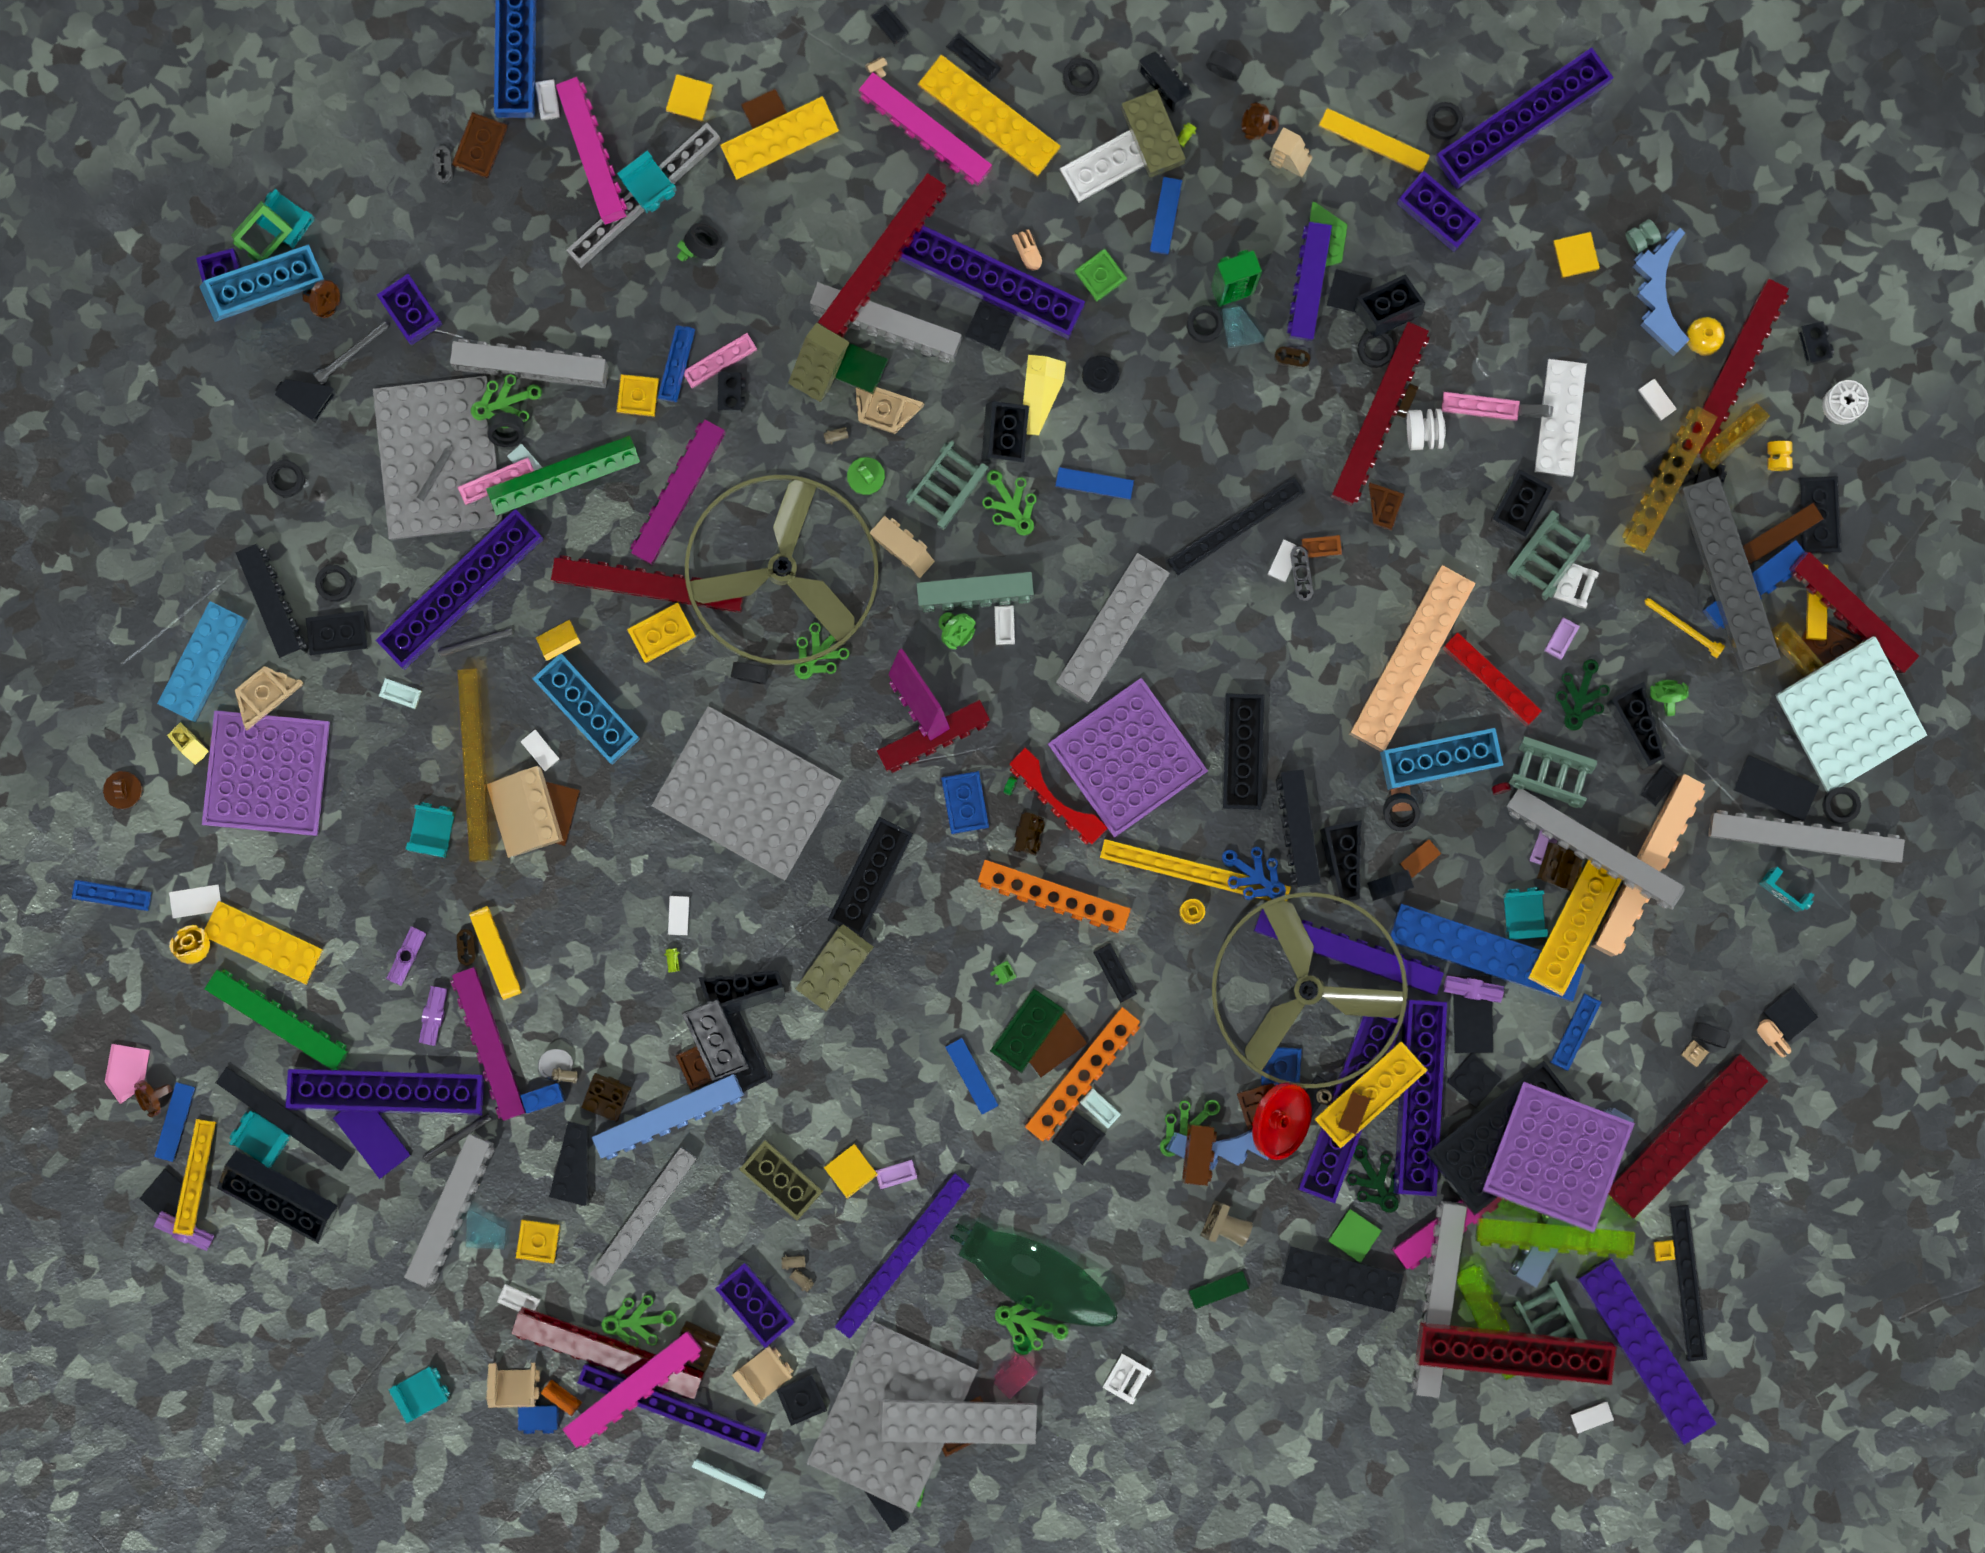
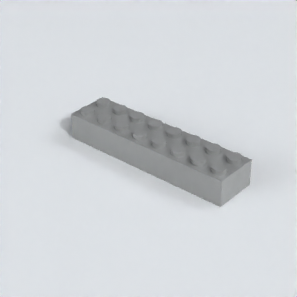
(894, 326)
(529, 364)
(1112, 628)
(449, 1210)
(957, 1422)

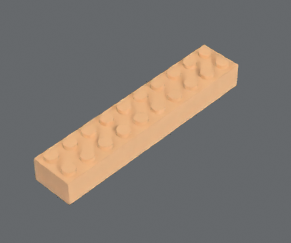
(1412, 658)
(1654, 852)

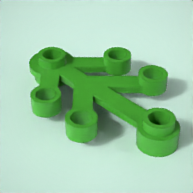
(502, 403)
(1011, 505)
(817, 649)
(1184, 1123)
(635, 1322)
(1027, 1323)

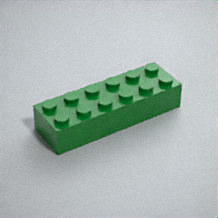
(1236, 277)

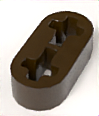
(1290, 361)
(1407, 401)
(470, 946)

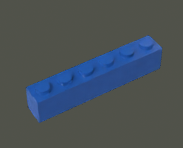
(1765, 577)

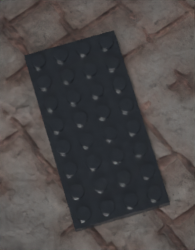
(1470, 1150)

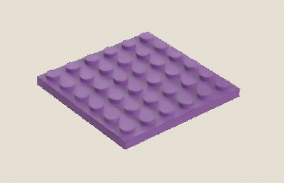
(1127, 757)
(266, 774)
(1558, 1157)

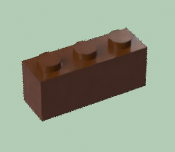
(1198, 1155)

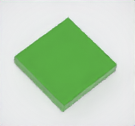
(1100, 275)
(1354, 1235)

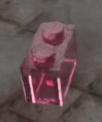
(1015, 1376)

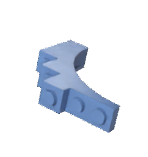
(1653, 268)
(1229, 1149)

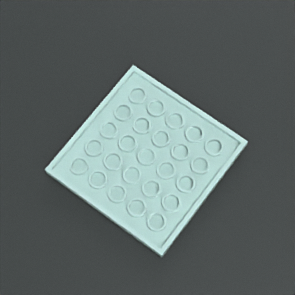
(1851, 714)

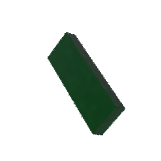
(1218, 1289)

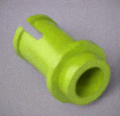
(1186, 133)
(672, 960)

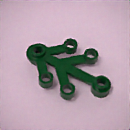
(1581, 698)
(1375, 1182)

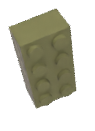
(1153, 133)
(818, 362)
(834, 967)
(781, 1180)

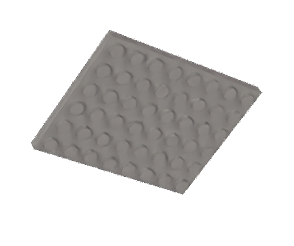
(413, 432)
(746, 793)
(887, 1369)

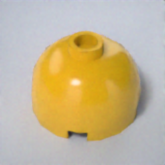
(1705, 336)
(190, 945)

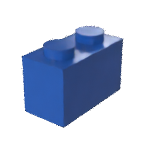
(542, 1098)
(538, 1418)

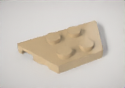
(886, 409)
(263, 694)

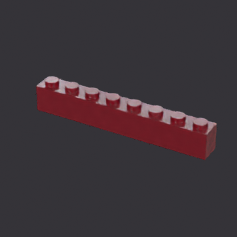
(1852, 610)

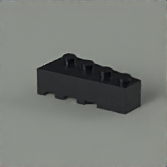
(1637, 724)
(1343, 858)
(742, 991)
(571, 1173)

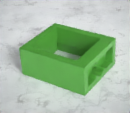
(261, 209)

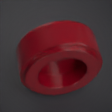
(1501, 788)

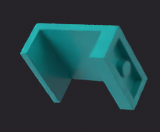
(647, 182)
(291, 213)
(431, 830)
(1768, 883)
(1524, 914)
(259, 1138)
(419, 1394)

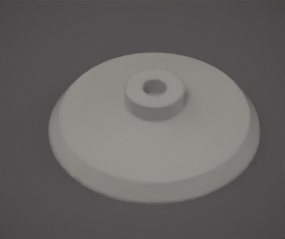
(552, 1060)

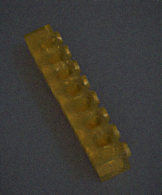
(1706, 422)

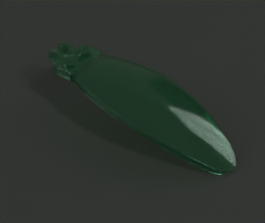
(1036, 1277)

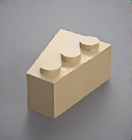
(1290, 153)
(902, 545)

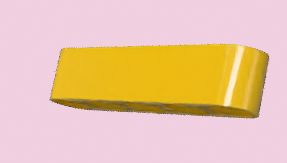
(495, 953)

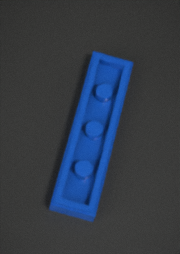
(1165, 215)
(676, 364)
(1094, 483)
(111, 895)
(1575, 1032)
(971, 1076)
(174, 1122)

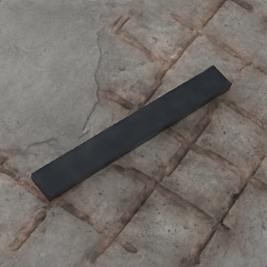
(1235, 526)
(284, 1119)
(1687, 1283)

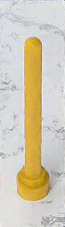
(1715, 648)

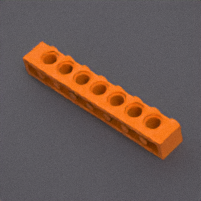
(990, 869)
(1131, 1025)

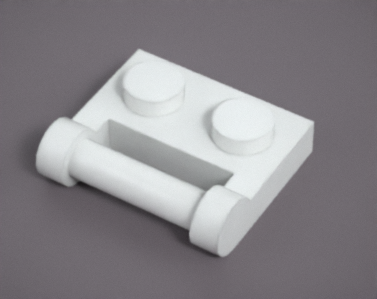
(1569, 583)
(1121, 1375)

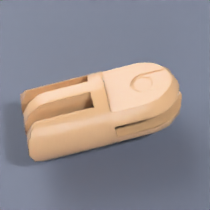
(1028, 250)
(1771, 1035)

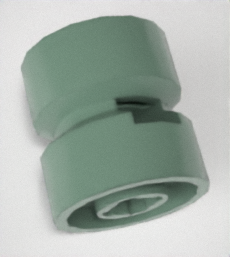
(1640, 237)

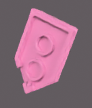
(124, 1069)

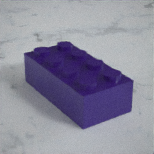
(1438, 211)
(755, 1305)

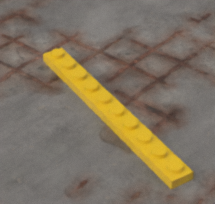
(1177, 867)

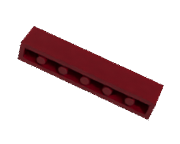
(915, 745)

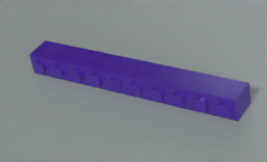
(1362, 956)
(902, 1256)
(679, 1410)

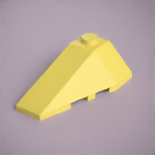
(1042, 386)

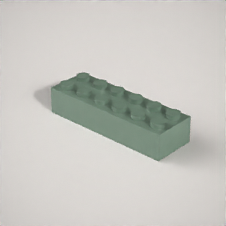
(975, 591)

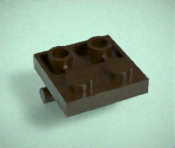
(1029, 834)
(1560, 867)
(606, 1097)
(706, 1340)

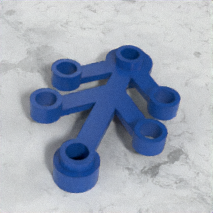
(1255, 876)

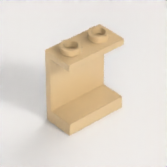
(763, 1374)
(512, 1387)

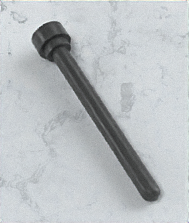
(323, 374)

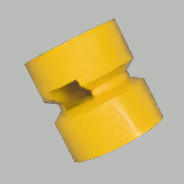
(1781, 449)
(1192, 911)

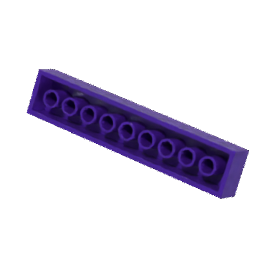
(1524, 118)
(993, 281)
(459, 589)
(385, 1092)
(1421, 1102)
(1328, 1161)
(1646, 1351)

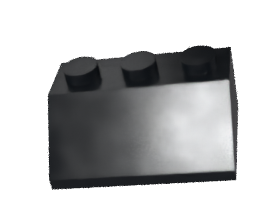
(1165, 80)
(1005, 432)

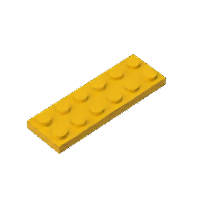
(779, 137)
(262, 942)
(1380, 1084)

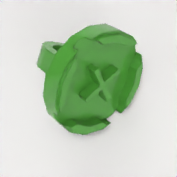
(866, 476)
(957, 630)
(1669, 692)

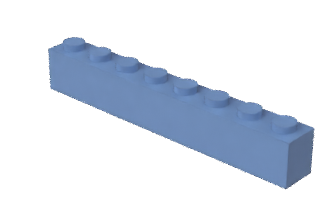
(667, 1116)

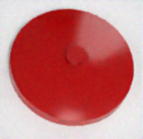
(1282, 1121)

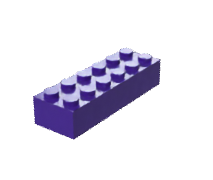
(1310, 281)

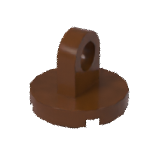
(1256, 122)
(322, 298)
(122, 790)
(148, 1098)

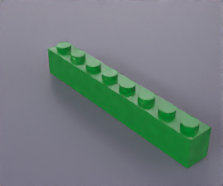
(562, 475)
(276, 1019)

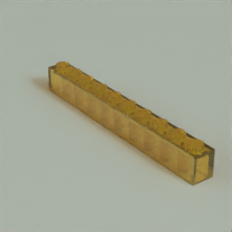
(474, 765)

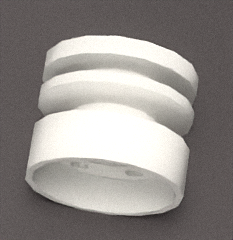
(1836, 407)
(1425, 429)

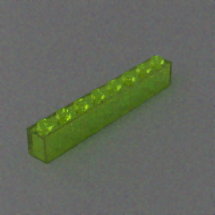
(1554, 1236)

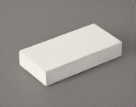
(547, 99)
(1657, 399)
(1282, 563)
(1004, 625)
(540, 750)
(678, 915)
(516, 1299)
(1591, 1417)

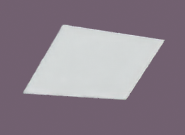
(194, 901)

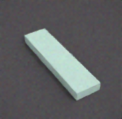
(729, 1478)

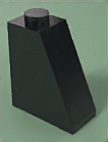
(305, 397)
(1390, 885)

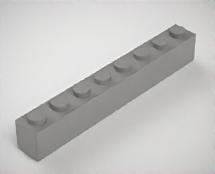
(643, 1216)

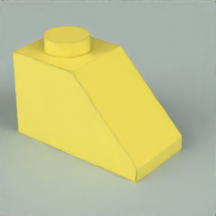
(188, 743)

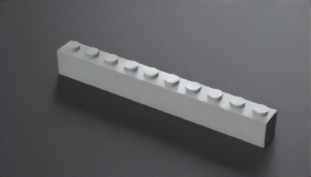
(673, 167)
(1806, 838)
(1596, 849)
(1441, 1286)

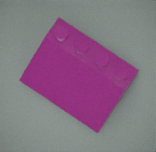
(917, 697)

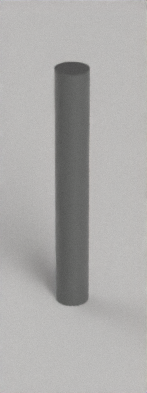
(434, 474)

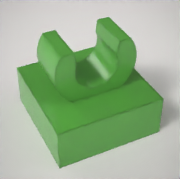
(684, 253)
(1004, 973)

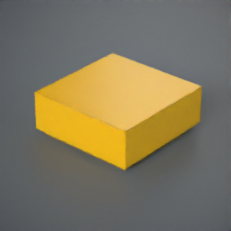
(1664, 1250)

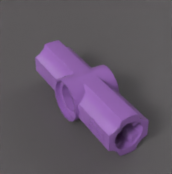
(412, 944)
(1473, 989)
(433, 1015)
(200, 1237)

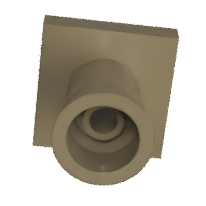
(1222, 1224)

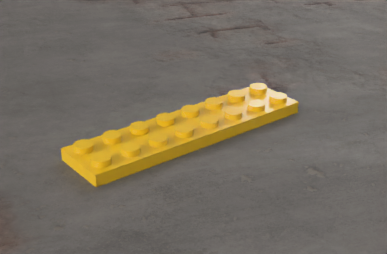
(989, 115)
(1574, 929)

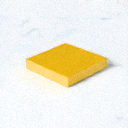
(689, 98)
(1576, 255)
(637, 395)
(558, 640)
(850, 1171)
(537, 1241)

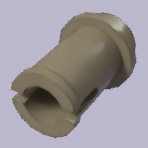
(835, 435)
(564, 1075)
(1319, 1096)
(793, 1262)
(800, 1279)

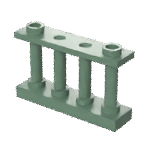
(965, 486)
(1530, 553)
(1565, 759)
(1562, 1309)

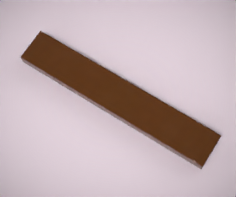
(1782, 533)

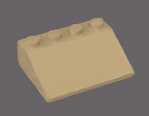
(524, 811)

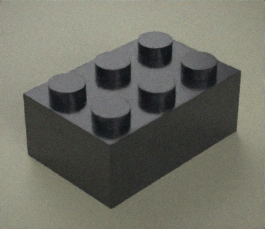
(1389, 305)
(1521, 504)

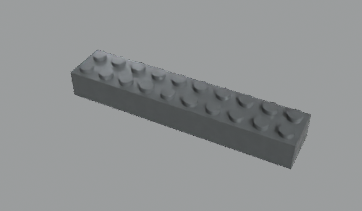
(1729, 574)

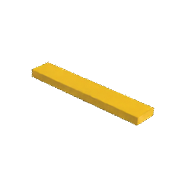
(1374, 140)
(194, 1177)

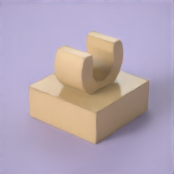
(876, 66)
(1694, 1053)

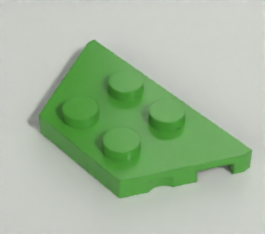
(1338, 233)

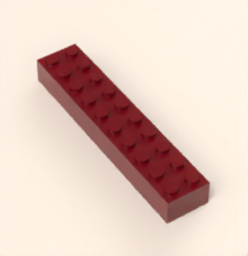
(1686, 1135)
(1515, 1353)

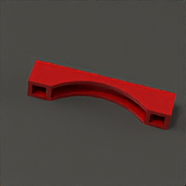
(1492, 678)
(1028, 768)

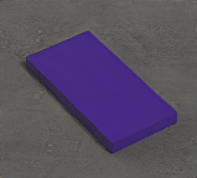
(373, 1140)

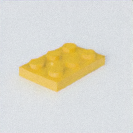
(661, 633)

